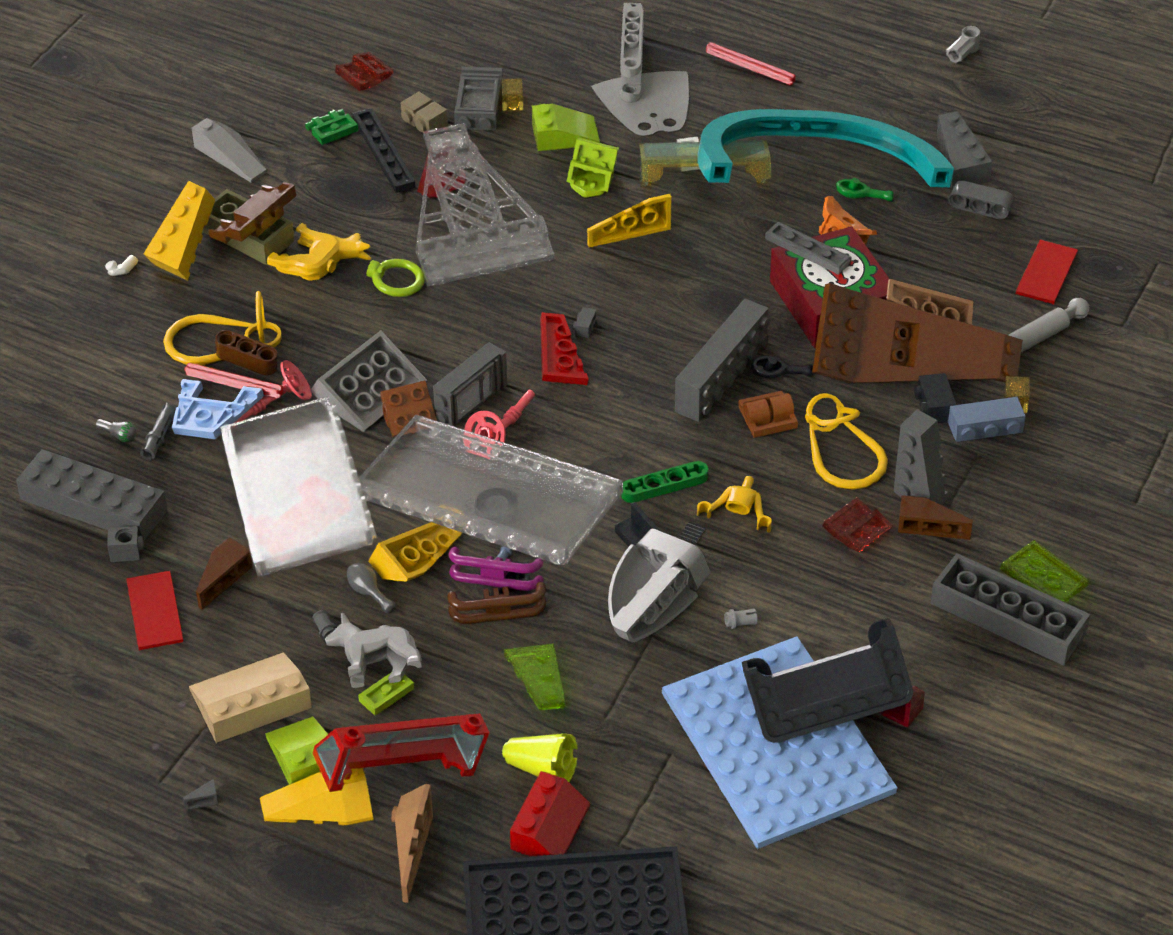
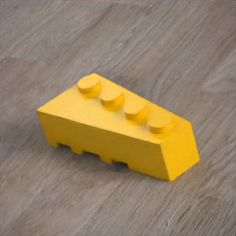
(181, 231)

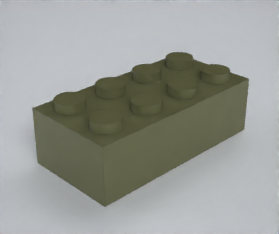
(274, 239)

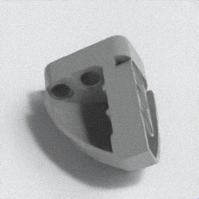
(654, 584)

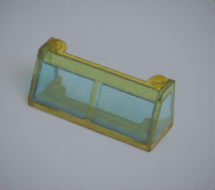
(656, 156)

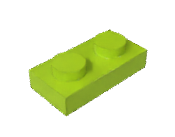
(384, 693)

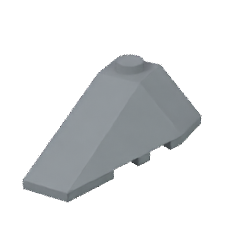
(227, 148)

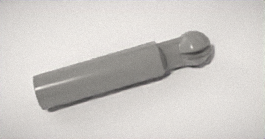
(1050, 323)

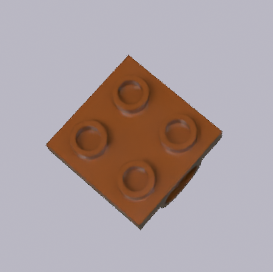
(404, 403)
(768, 413)

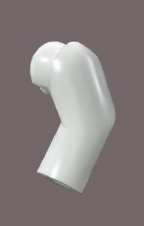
(124, 268)

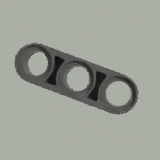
(981, 199)

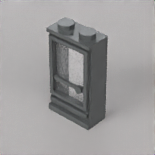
(479, 98)
(470, 384)

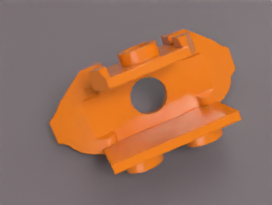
(837, 218)

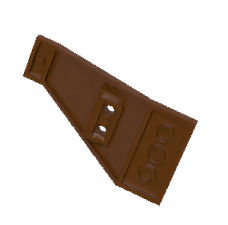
(862, 339)

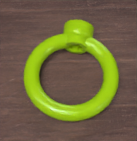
(377, 270)

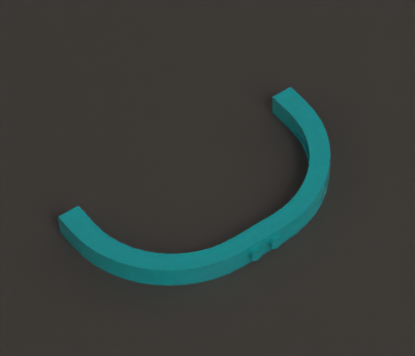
(777, 122)

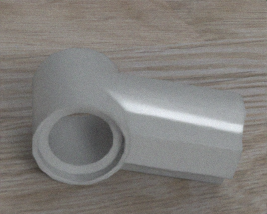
(965, 44)

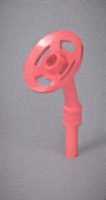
(294, 381)
(510, 417)

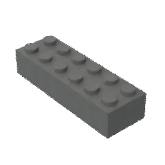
(721, 360)
(90, 494)
(1010, 609)

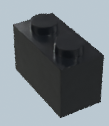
(935, 396)

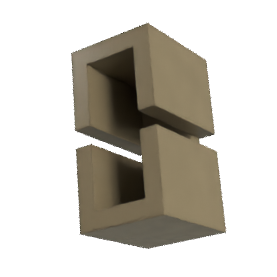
(423, 113)

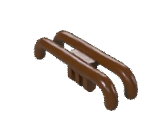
(497, 606)

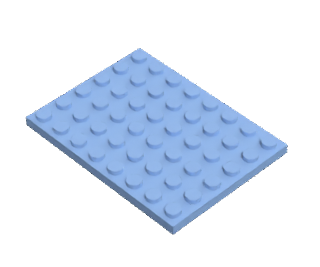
(770, 784)

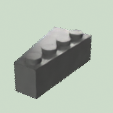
(919, 459)

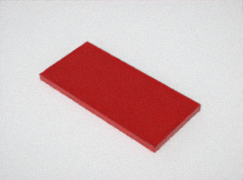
(1046, 271)
(154, 610)

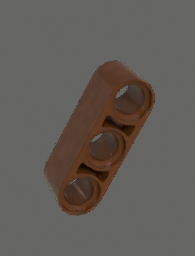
(246, 352)

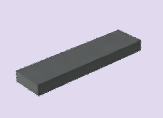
(808, 248)

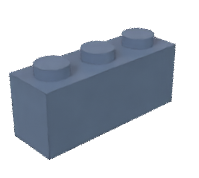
(986, 419)

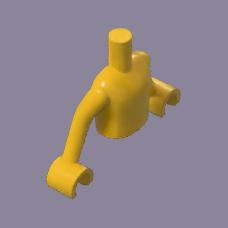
(739, 501)

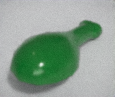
(855, 189)

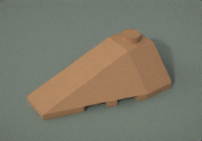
(412, 824)

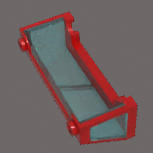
(452, 739)

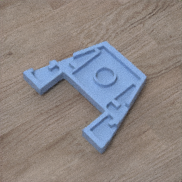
(205, 416)

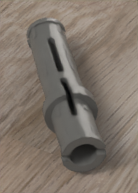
(156, 437)

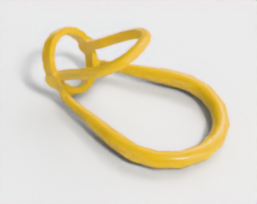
(832, 424)

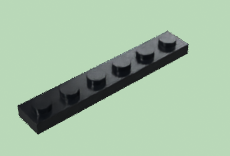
(384, 150)

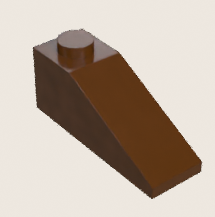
(929, 518)
(224, 567)

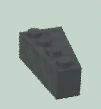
(962, 150)

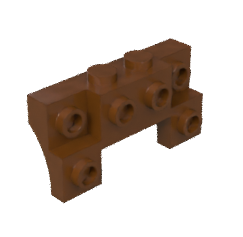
(256, 213)

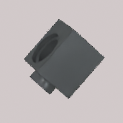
(124, 543)

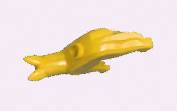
(323, 254)

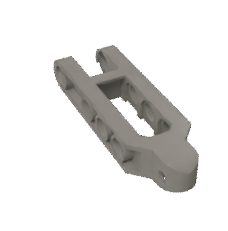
(631, 52)

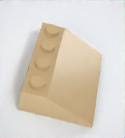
(251, 696)

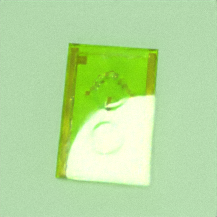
(1044, 572)

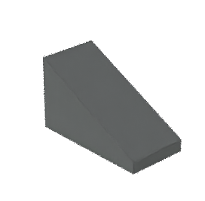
(201, 797)

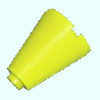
(543, 753)

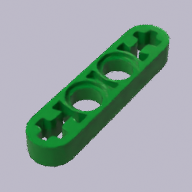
(665, 484)

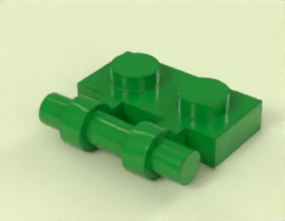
(332, 126)

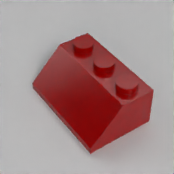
(548, 817)

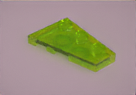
(539, 673)

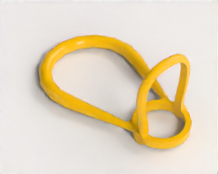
(213, 319)

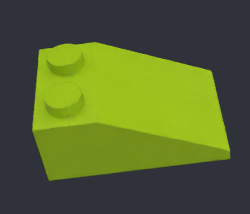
(560, 127)
(294, 748)

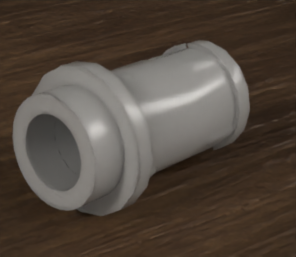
(739, 618)

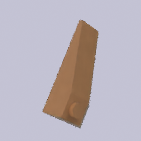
(930, 301)

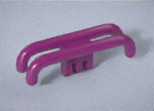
(494, 571)

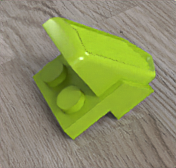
(592, 167)

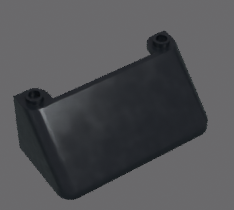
(830, 688)

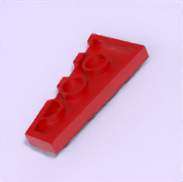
(559, 353)

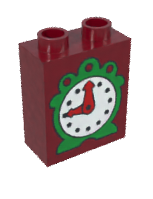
(803, 282)

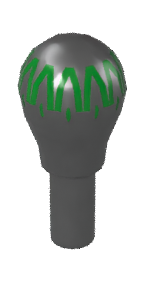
(121, 430)

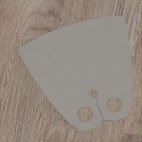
(661, 93)

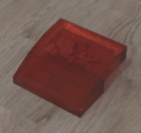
(364, 71)
(857, 525)

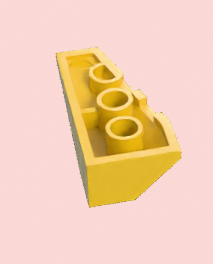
(639, 220)
(412, 552)
(312, 801)

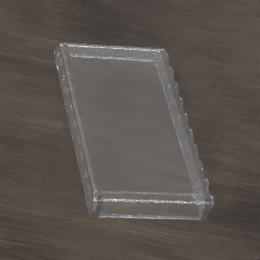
(297, 486)
(490, 489)

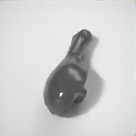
(364, 581)

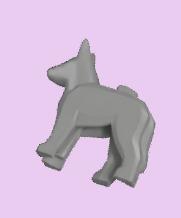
(372, 646)

